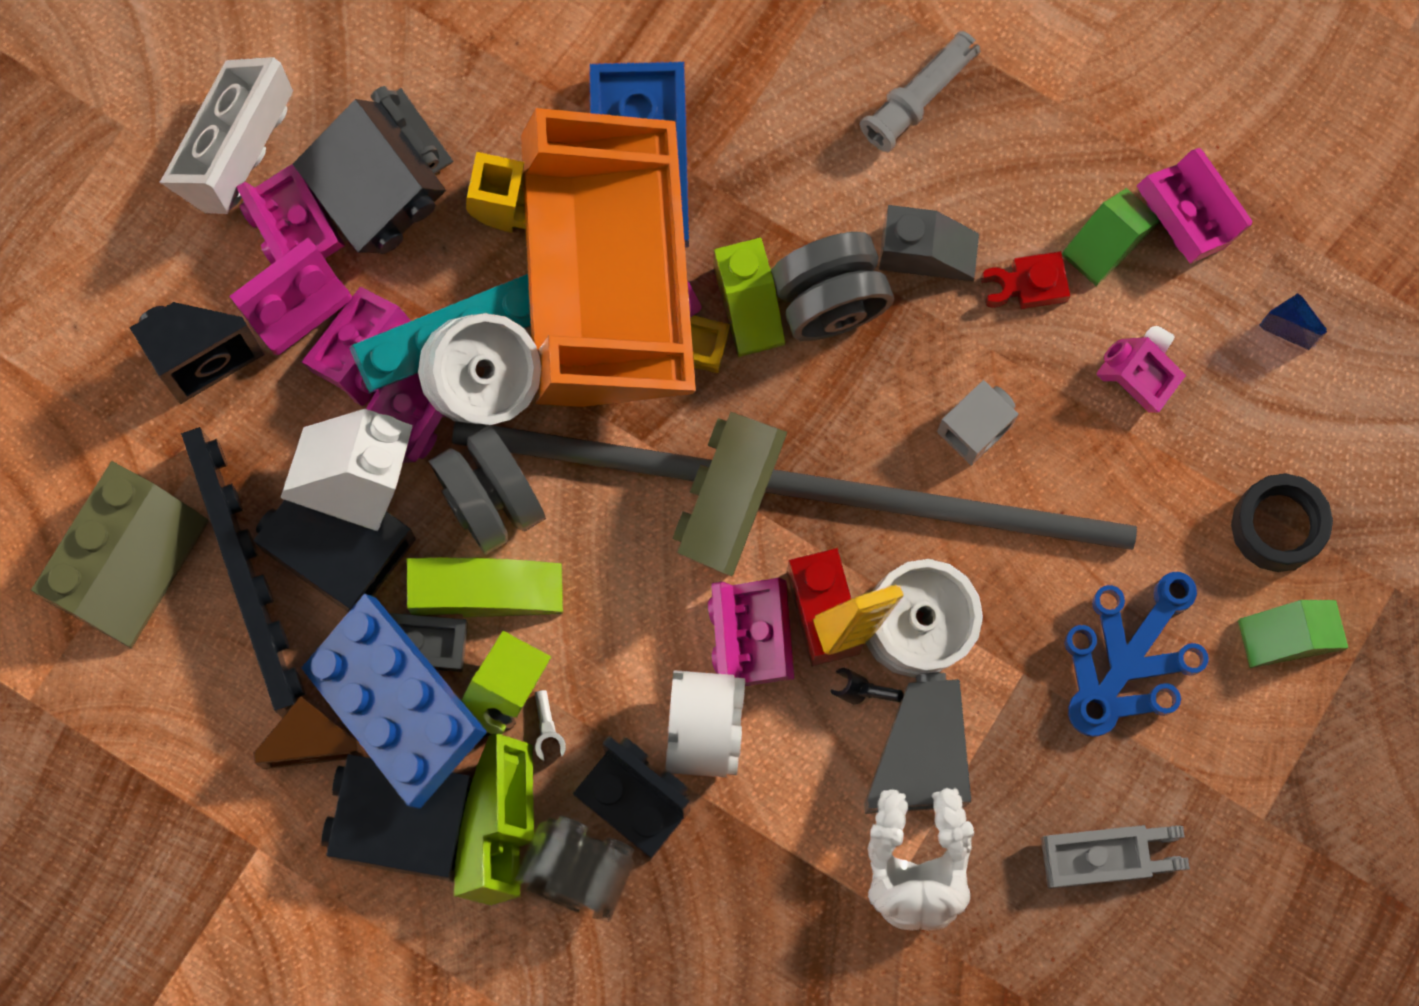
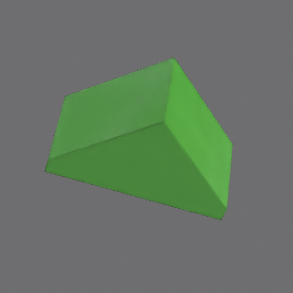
(1110, 236)
(1293, 632)

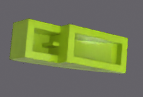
(483, 587)
(496, 822)

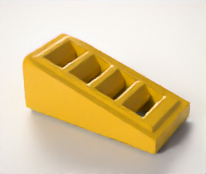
(856, 619)

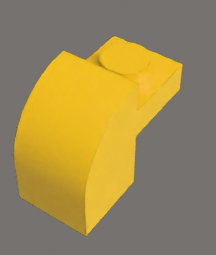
(497, 192)

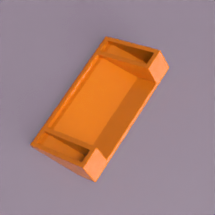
(606, 258)

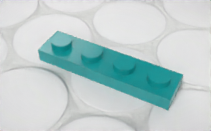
(397, 352)

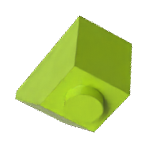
(749, 296)

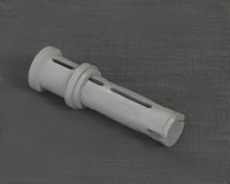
(906, 104)

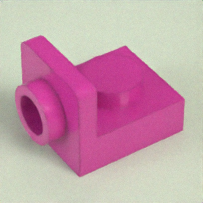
(1141, 371)

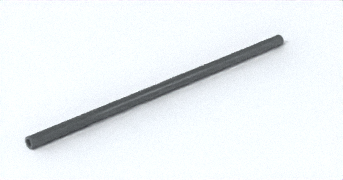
(816, 488)

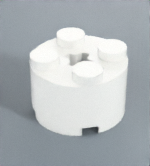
(705, 724)

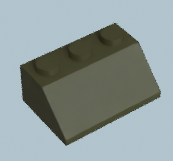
(729, 492)
(120, 554)

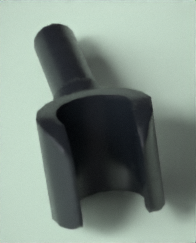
(859, 688)

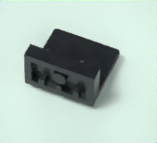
(634, 797)

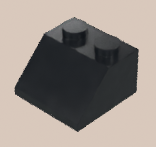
(194, 346)

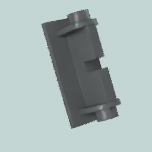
(413, 127)

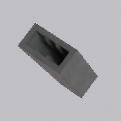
(924, 746)

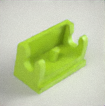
(504, 680)

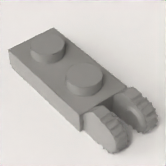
(1108, 855)

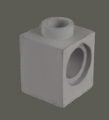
(978, 421)

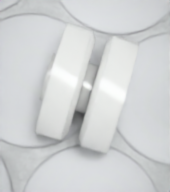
(509, 364)
(949, 610)

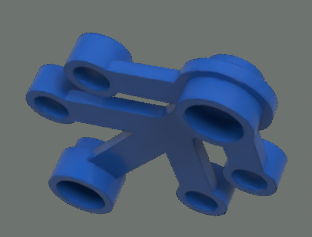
(1128, 660)

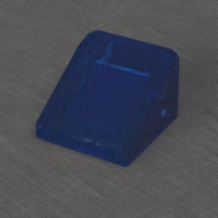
(1295, 323)

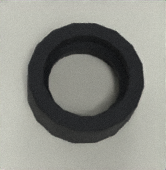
(1302, 492)

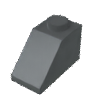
(927, 244)

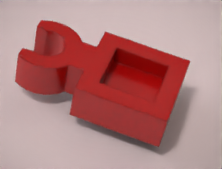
(1034, 280)

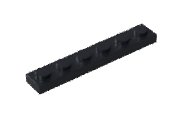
(237, 551)

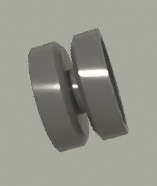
(832, 286)
(481, 493)

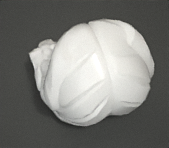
(926, 893)

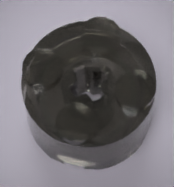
(576, 868)

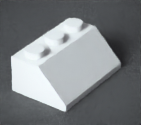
(229, 134)

